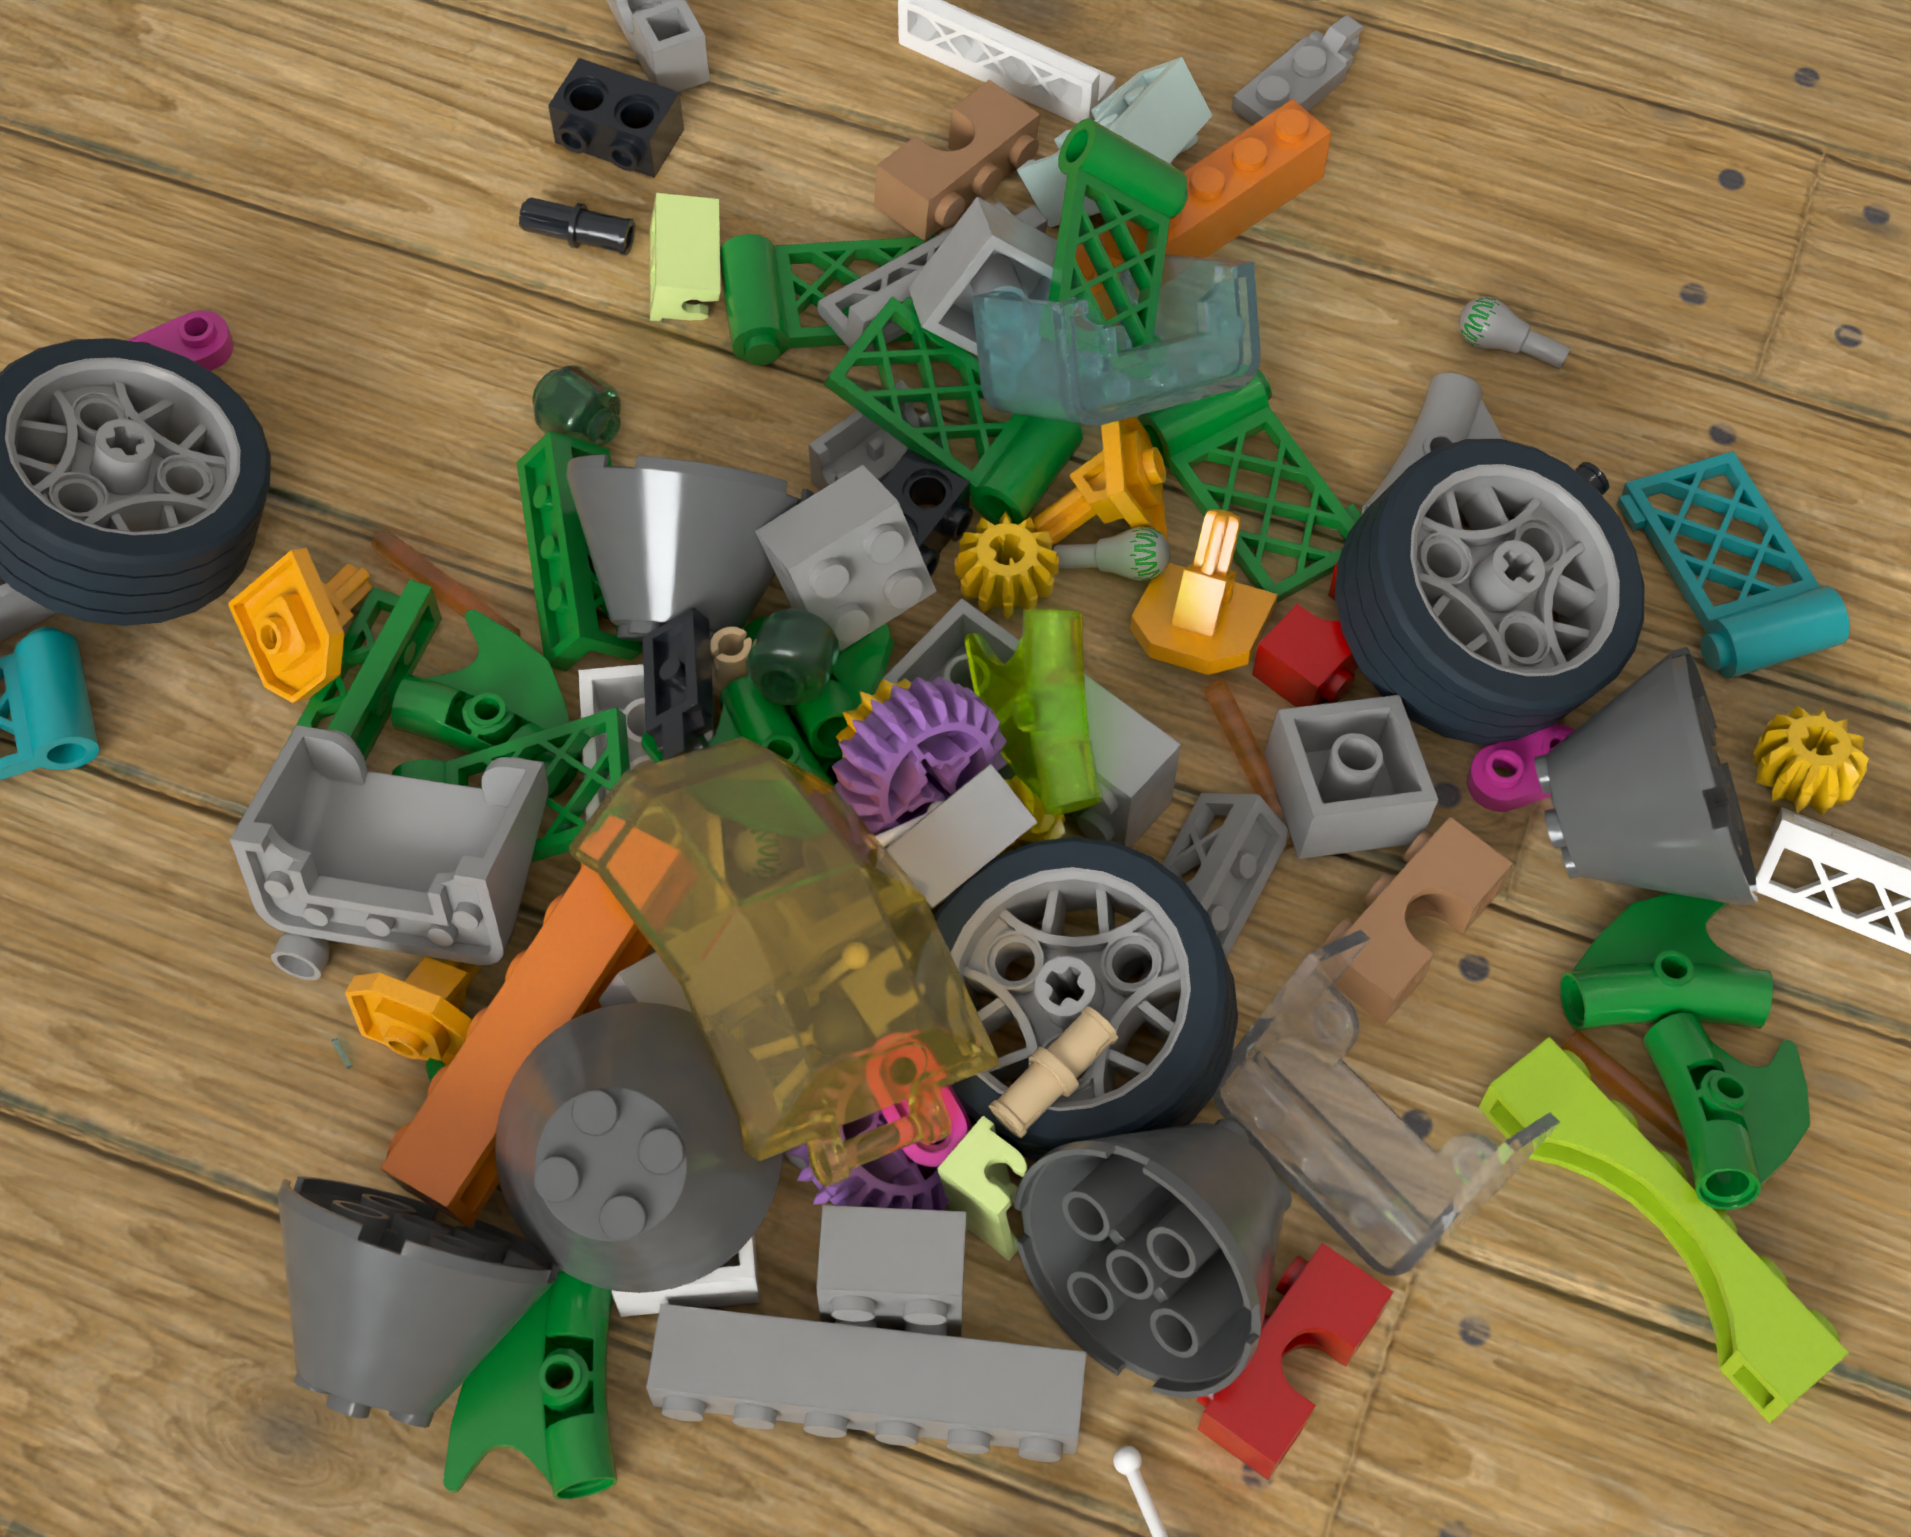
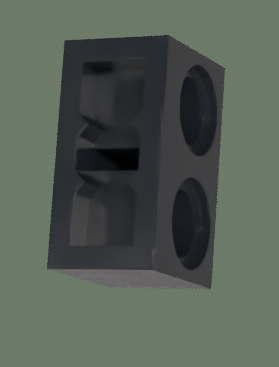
(616, 117)
(921, 482)

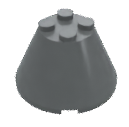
(676, 538)
(1647, 795)
(629, 1152)
(1157, 1250)
(394, 1301)

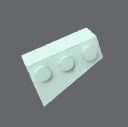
(1153, 109)

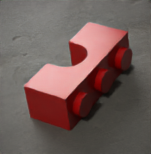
(1306, 658)
(1323, 1308)

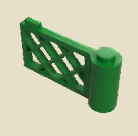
(1125, 187)
(763, 290)
(1204, 432)
(1010, 471)
(572, 739)

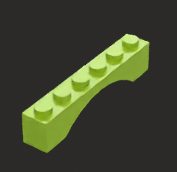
(1761, 1330)

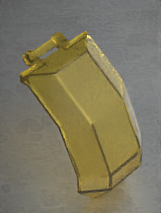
(792, 949)

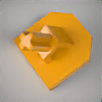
(1114, 484)
(1198, 611)
(297, 623)
(418, 1015)

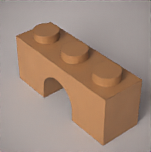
(987, 142)
(1445, 877)

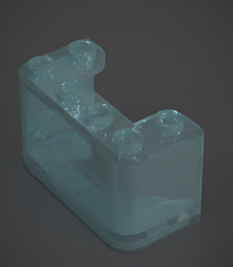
(1065, 368)

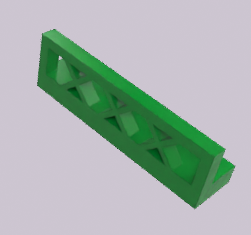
(559, 556)
(385, 662)

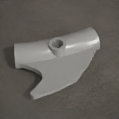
(1448, 415)

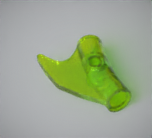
(1042, 708)

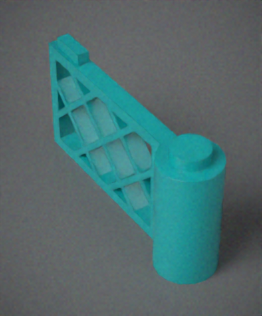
(1755, 629)
(46, 704)

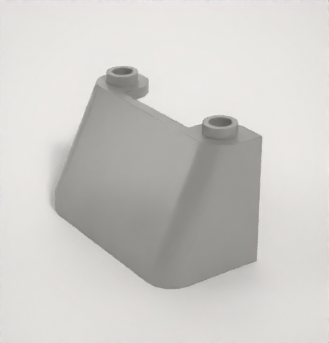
(390, 854)

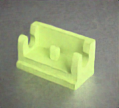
(684, 256)
(980, 1185)

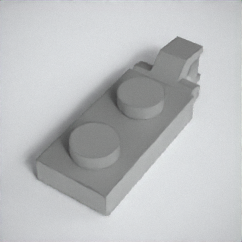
(1302, 73)

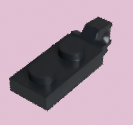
(679, 684)

